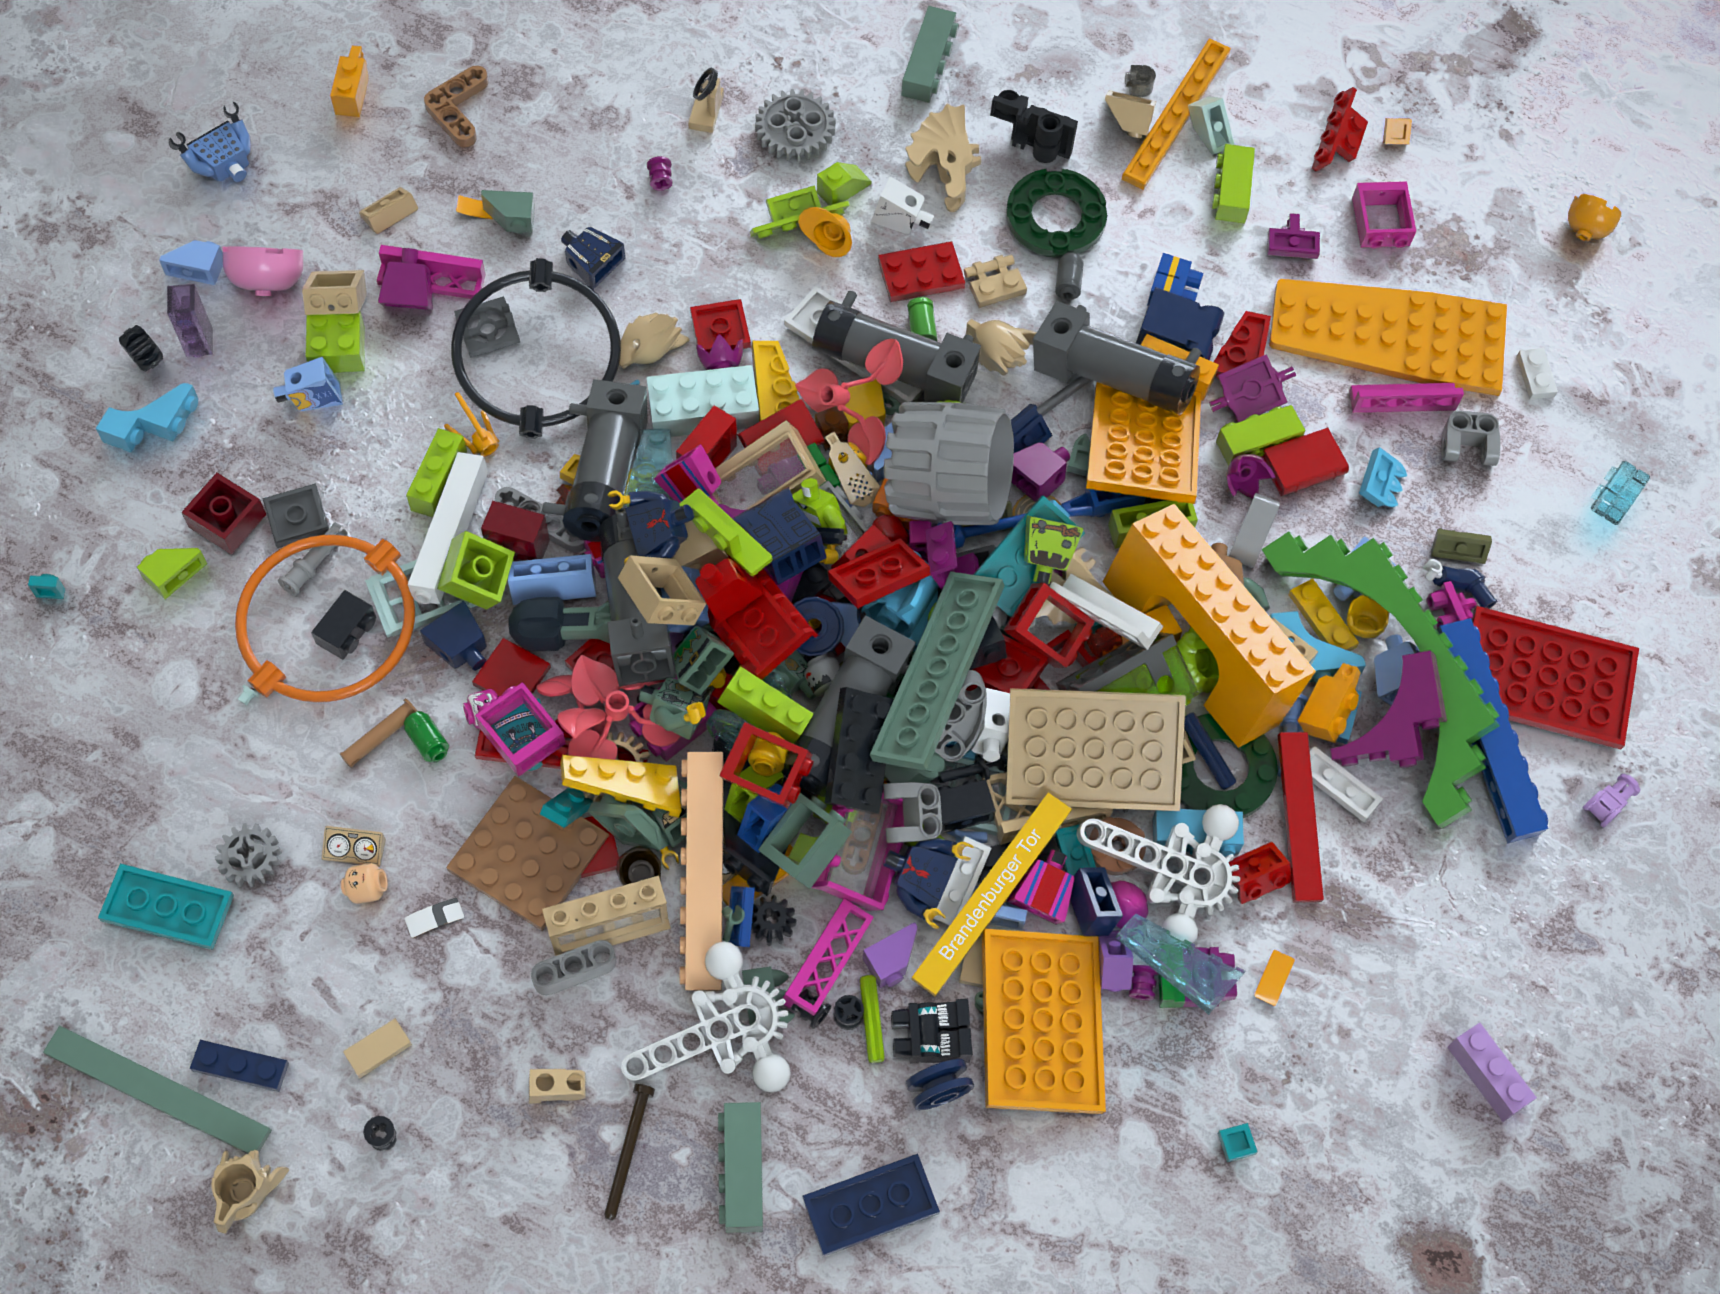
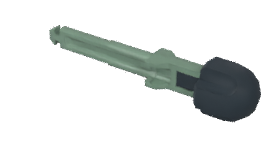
(547, 624)

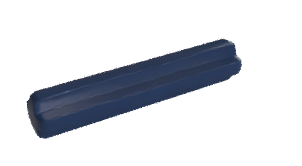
(1208, 751)

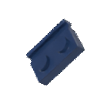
(1029, 428)

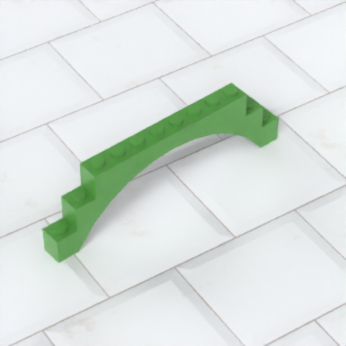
(1374, 576)

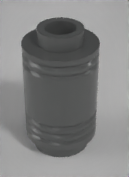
(1069, 276)

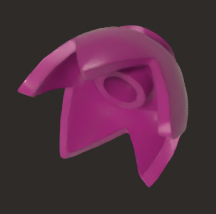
(720, 355)
(1245, 473)

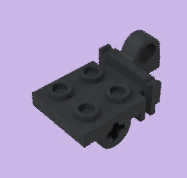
(1035, 126)

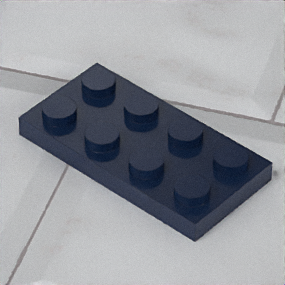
(870, 1205)

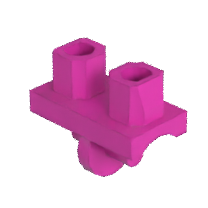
(1453, 604)

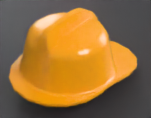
(826, 230)

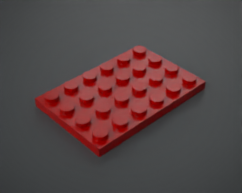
(1560, 677)

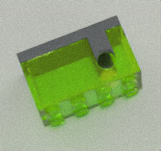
(1137, 671)

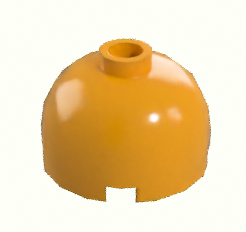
(1592, 218)

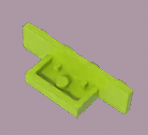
(787, 208)
(727, 533)

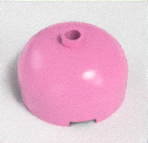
(262, 268)

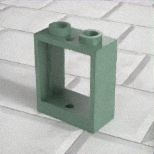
(822, 850)

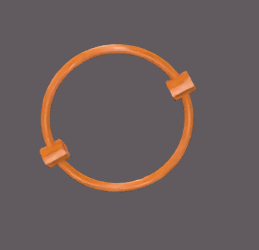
(269, 677)

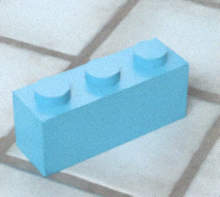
(1165, 820)

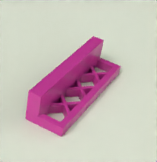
(455, 268)
(1405, 397)
(815, 957)

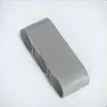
(1254, 530)
(563, 979)

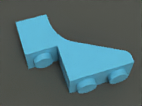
(161, 418)
(1328, 657)

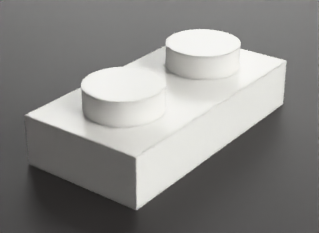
(1537, 373)

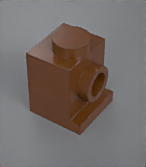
(832, 421)

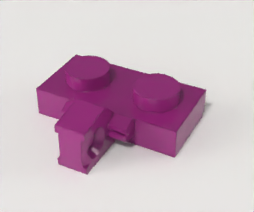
(1293, 240)

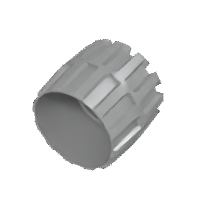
(949, 463)

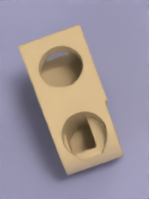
(556, 1085)

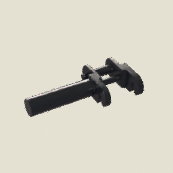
(979, 767)

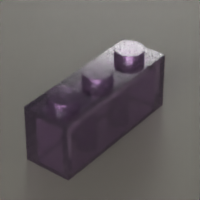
(190, 320)

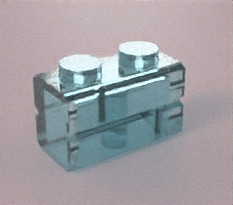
(1619, 493)

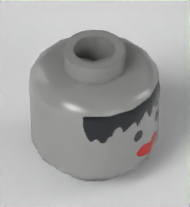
(821, 673)

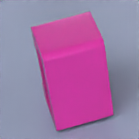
(917, 533)

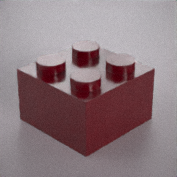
(224, 513)
(516, 530)

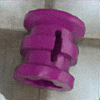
(660, 173)
(1143, 983)

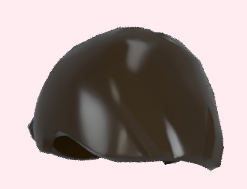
(637, 865)

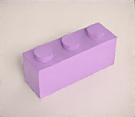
(1491, 1072)

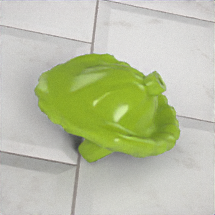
(1199, 661)

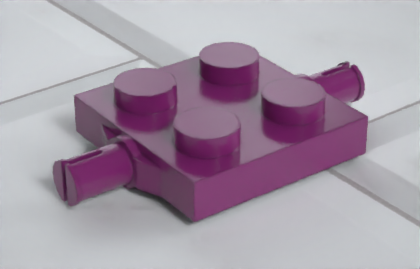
(1252, 388)

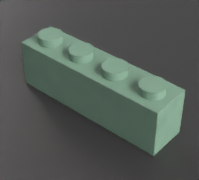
(929, 54)
(742, 1167)

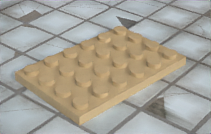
(1095, 749)

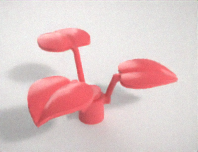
(822, 392)
(595, 682)
(578, 719)

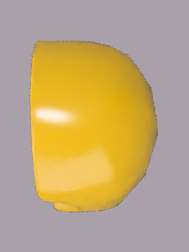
(1366, 617)

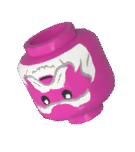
(475, 702)

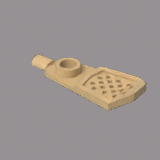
(850, 469)

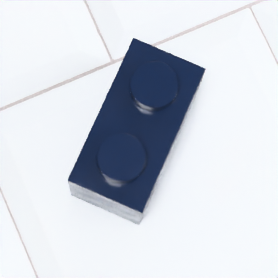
(1095, 902)

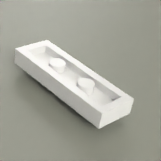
(1342, 786)
(962, 880)

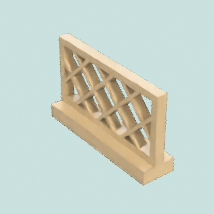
(1009, 828)

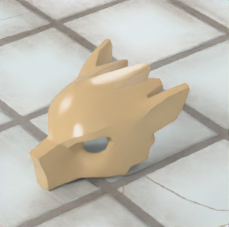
(653, 338)
(1000, 344)
(241, 1187)

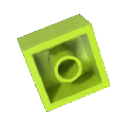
(337, 340)
(476, 570)

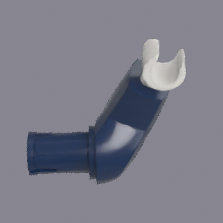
(1463, 581)

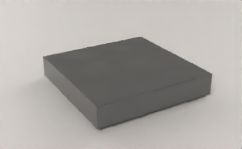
(296, 515)

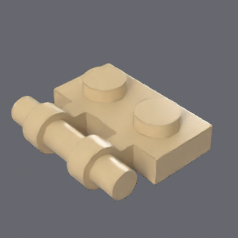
(996, 287)

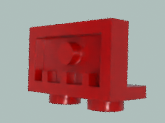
(1260, 872)

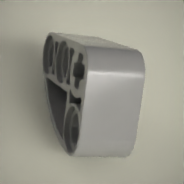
(965, 720)

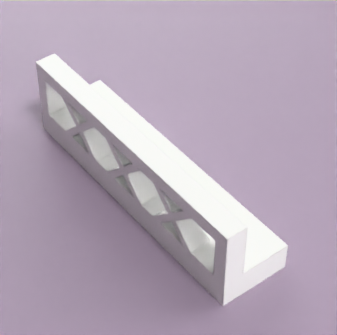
(1109, 611)

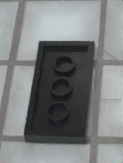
(853, 776)

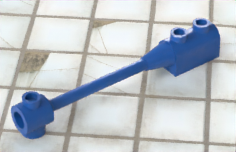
(1091, 503)

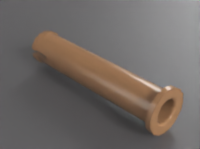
(378, 734)

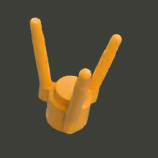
(483, 441)

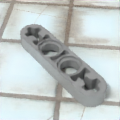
(525, 502)

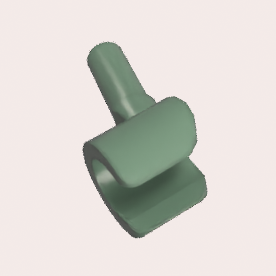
(732, 918)

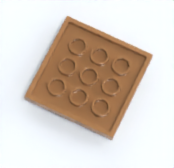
(524, 856)

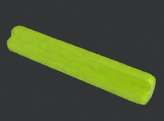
(872, 1019)

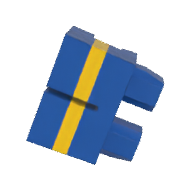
(1174, 275)

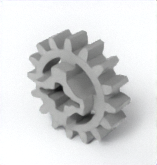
(237, 849)

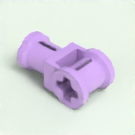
(1609, 802)

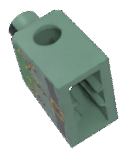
(700, 659)

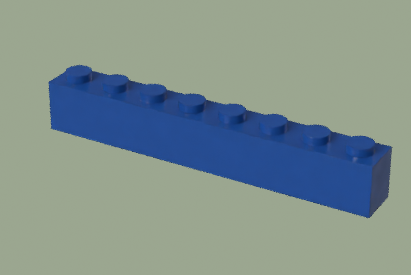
(1506, 769)

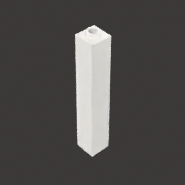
(449, 520)

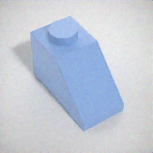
(194, 262)

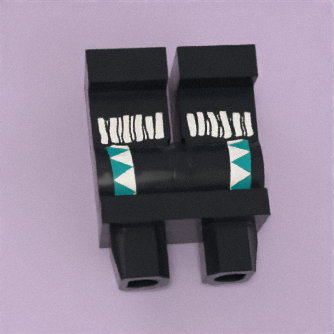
(934, 1032)

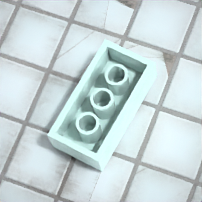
(685, 398)

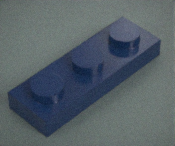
(239, 1065)

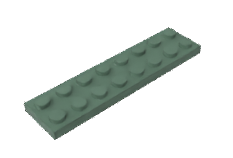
(937, 671)

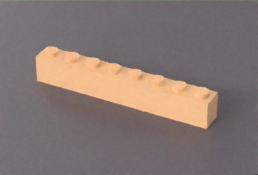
(703, 867)

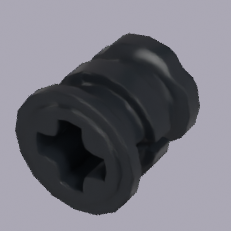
(820, 1014)
(384, 1125)

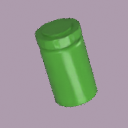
(922, 317)

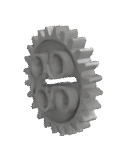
(795, 125)

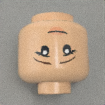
(364, 883)

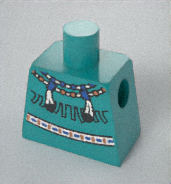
(519, 729)

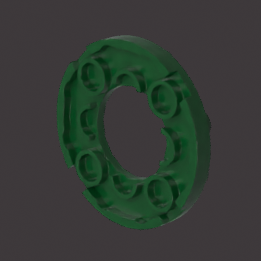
(1064, 183)
(1251, 793)

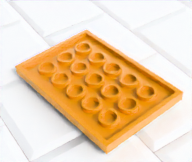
(1143, 447)
(1042, 1022)

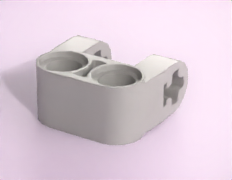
(1471, 435)
(915, 811)

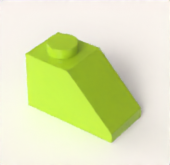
(841, 182)
(170, 568)

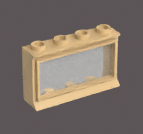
(766, 468)
(608, 916)

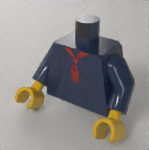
(655, 522)
(925, 874)

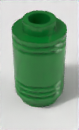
(426, 736)

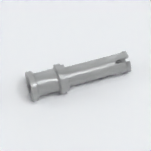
(305, 568)

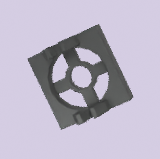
(509, 338)

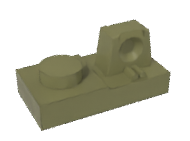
(1461, 546)

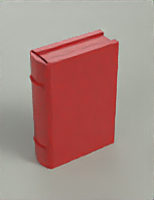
(796, 415)
(1305, 461)

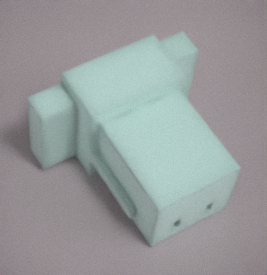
(247, 695)

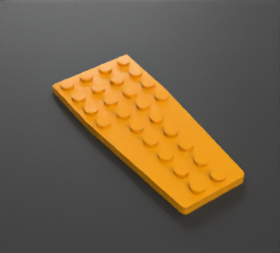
(1393, 332)

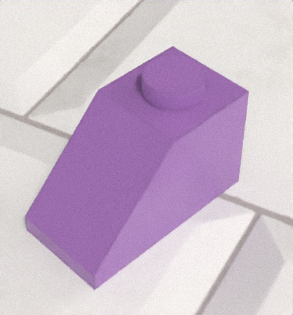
(891, 956)
(1115, 963)

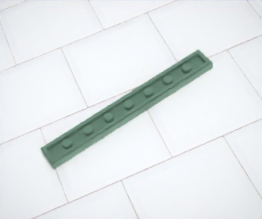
(157, 1091)

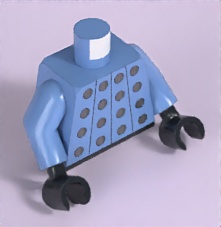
(219, 151)

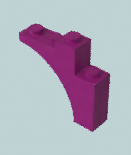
(1398, 734)

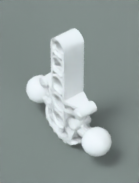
(1219, 824)
(724, 963)

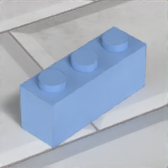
(552, 577)

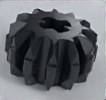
(141, 348)
(777, 912)

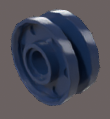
(831, 621)
(939, 1084)

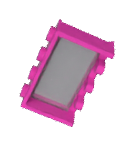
(858, 865)

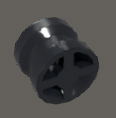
(850, 1006)

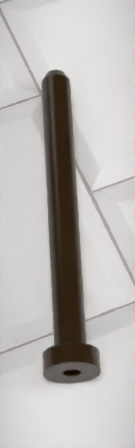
(643, 1093)

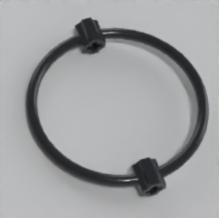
(540, 279)

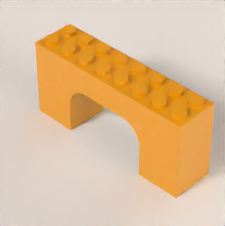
(1257, 663)

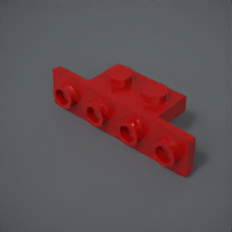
(1342, 133)

